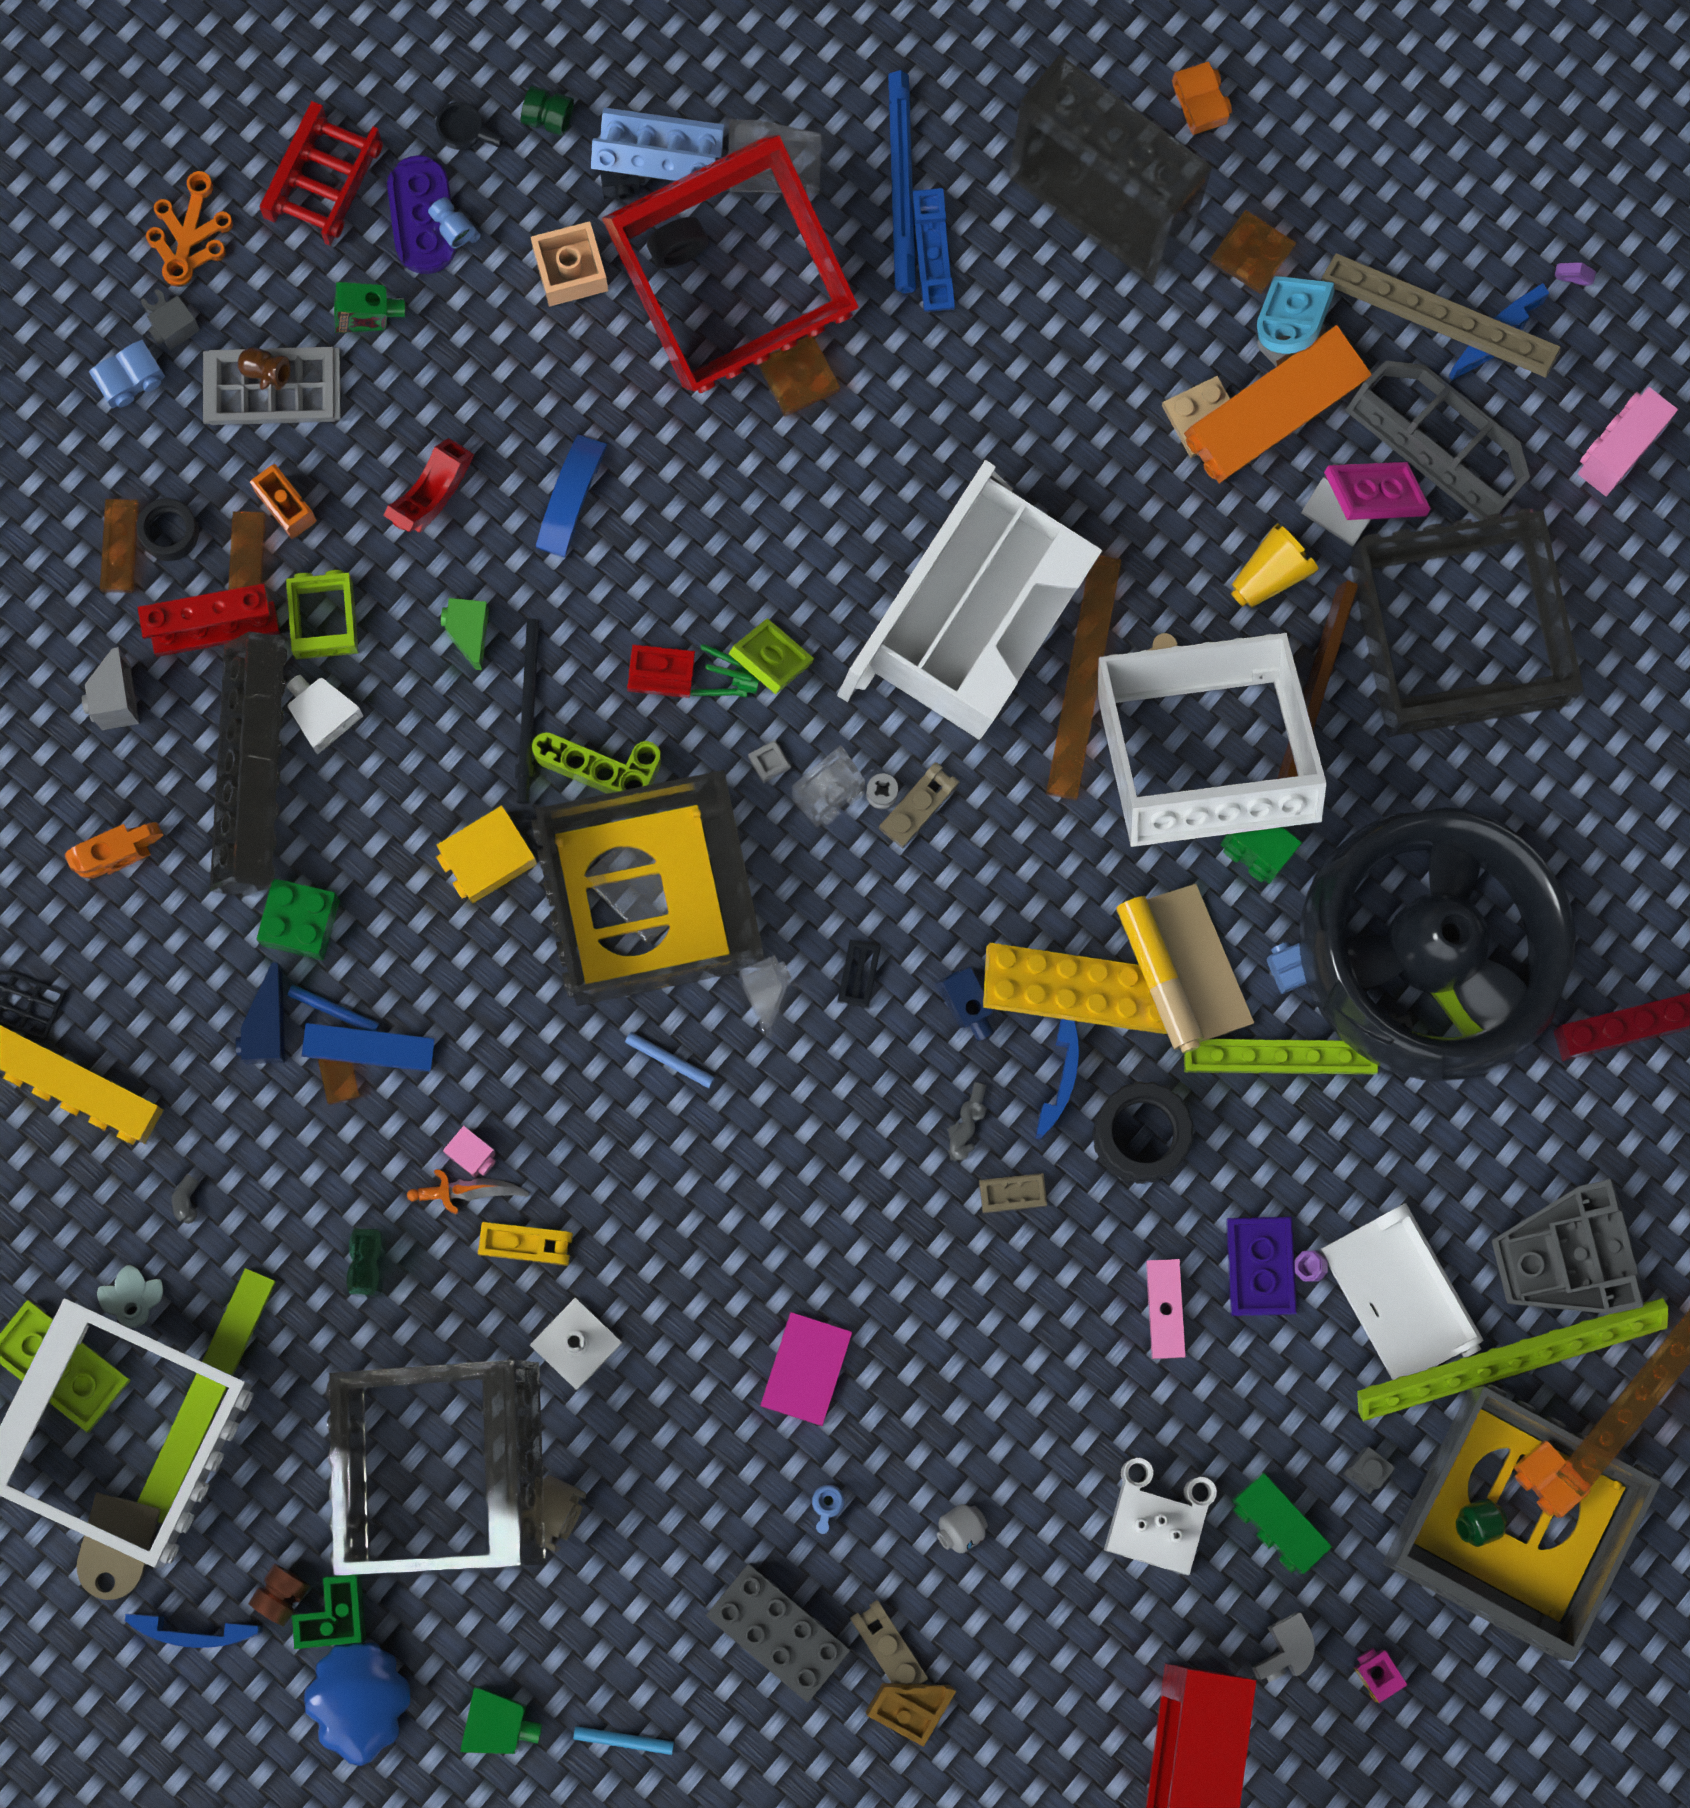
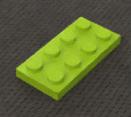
(88, 1381)

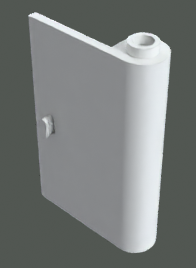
(1415, 1303)

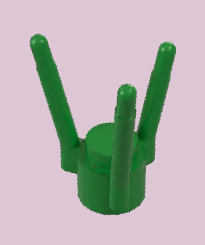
(741, 676)

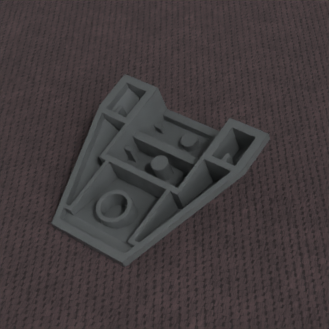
(1572, 1255)

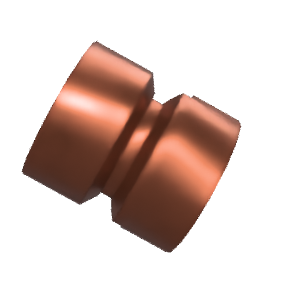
(279, 1594)

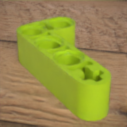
(595, 762)

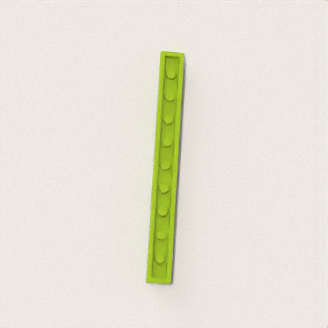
(1511, 1359)

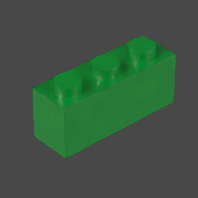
(1280, 1524)

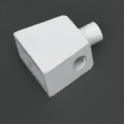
(321, 711)

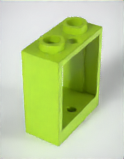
(323, 645)

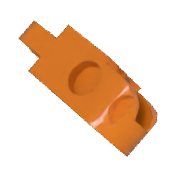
(112, 850)

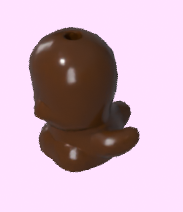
(262, 365)

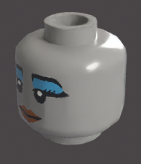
(962, 1528)

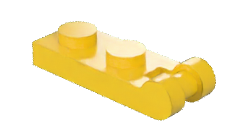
(523, 1243)

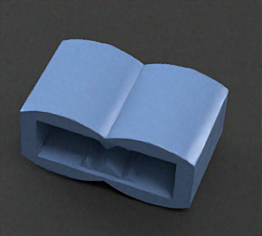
(127, 374)

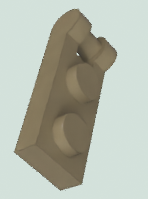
(918, 806)
(888, 1647)

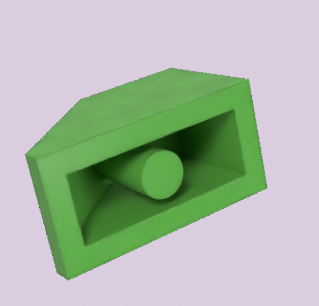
(467, 627)

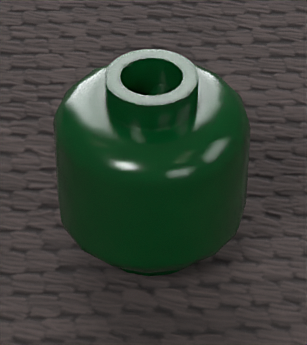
(1481, 1522)

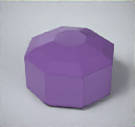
(1311, 1266)

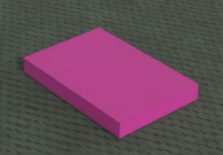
(1377, 490)
(806, 1369)

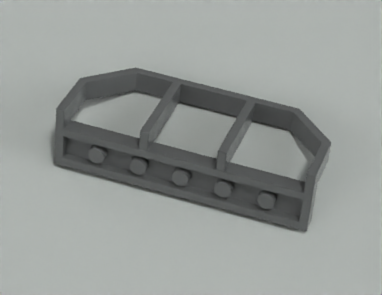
(1426, 454)

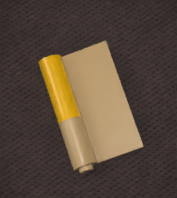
(1184, 966)

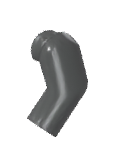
(181, 1200)

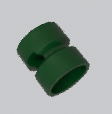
(545, 110)

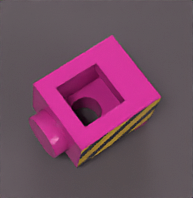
(1390, 1680)

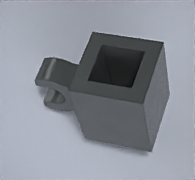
(170, 321)

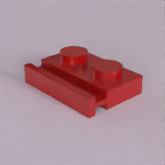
(661, 671)

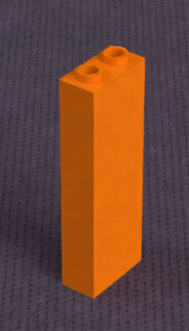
(1276, 405)

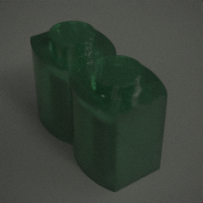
(367, 1253)

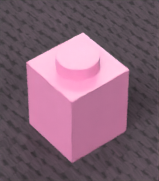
(470, 1153)

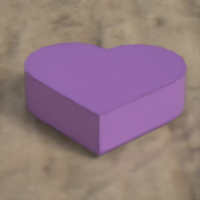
(1576, 273)

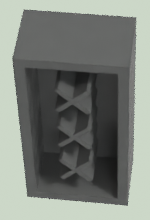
(778, 1633)

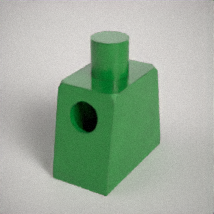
(497, 1724)

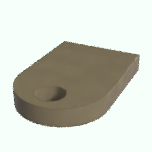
(125, 1520)

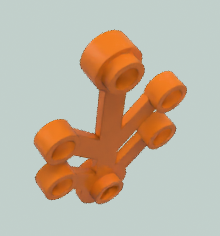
(188, 234)

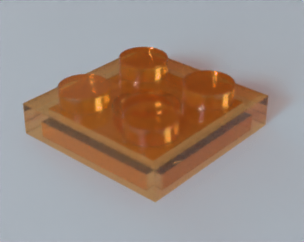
(1253, 252)
(799, 376)

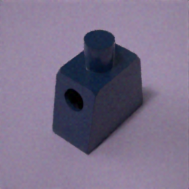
(956, 992)

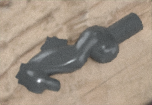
(960, 1134)

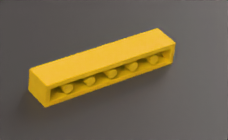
(76, 1088)

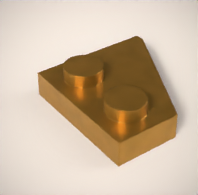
(910, 1708)

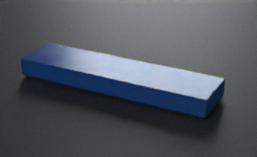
(368, 1047)

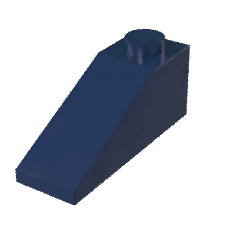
(264, 1025)

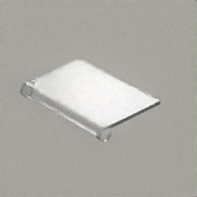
(634, 897)

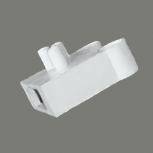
(1157, 1527)

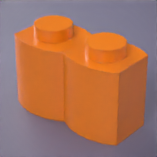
(1201, 98)
(1538, 1473)

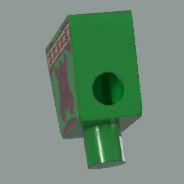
(364, 307)

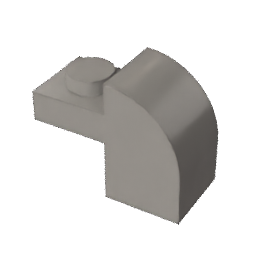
(1295, 1646)

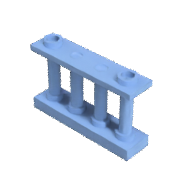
(655, 144)

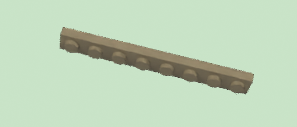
(1442, 315)

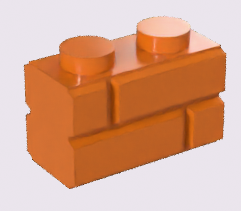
(283, 501)

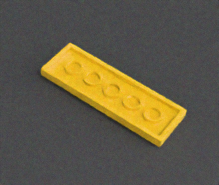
(1069, 988)

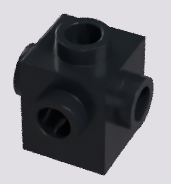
(620, 185)

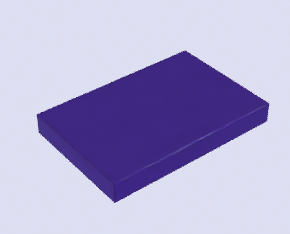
(1261, 1266)

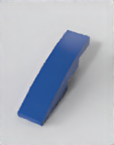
(1513, 315)

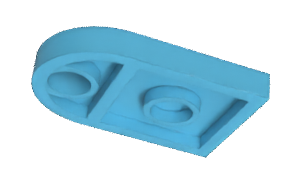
(1294, 310)

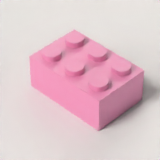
(1625, 440)

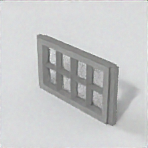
(308, 395)

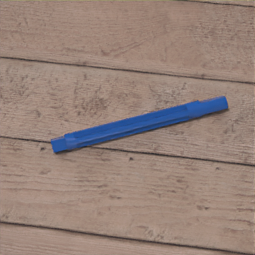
(902, 182)

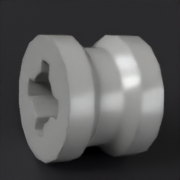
(884, 796)

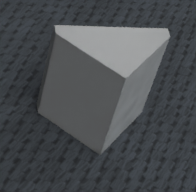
(1326, 512)

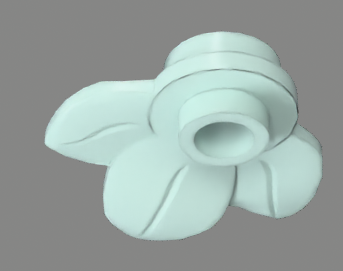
(130, 1291)

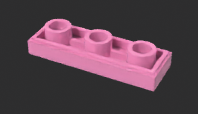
(1165, 1288)

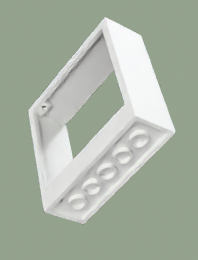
(1220, 808)
(37, 1389)

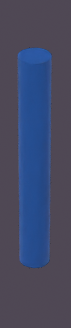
(332, 1009)

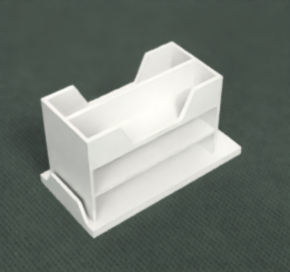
(976, 606)

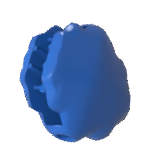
(357, 1701)

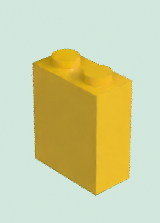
(485, 855)

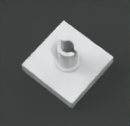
(576, 1344)

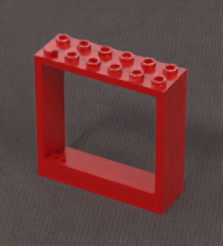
(698, 187)
(1200, 1739)

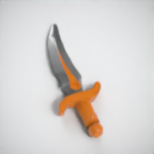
(465, 1190)

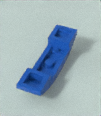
(932, 250)
(569, 495)
(1050, 1113)
(153, 1627)

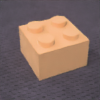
(569, 263)

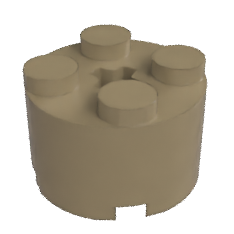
(560, 1510)

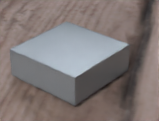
(769, 761)

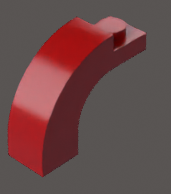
(432, 489)

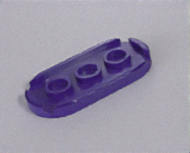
(411, 192)

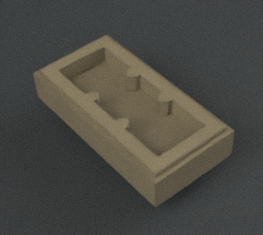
(1013, 1193)

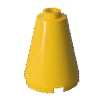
(1272, 568)

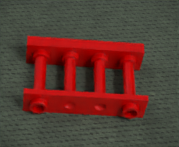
(303, 149)
(207, 619)

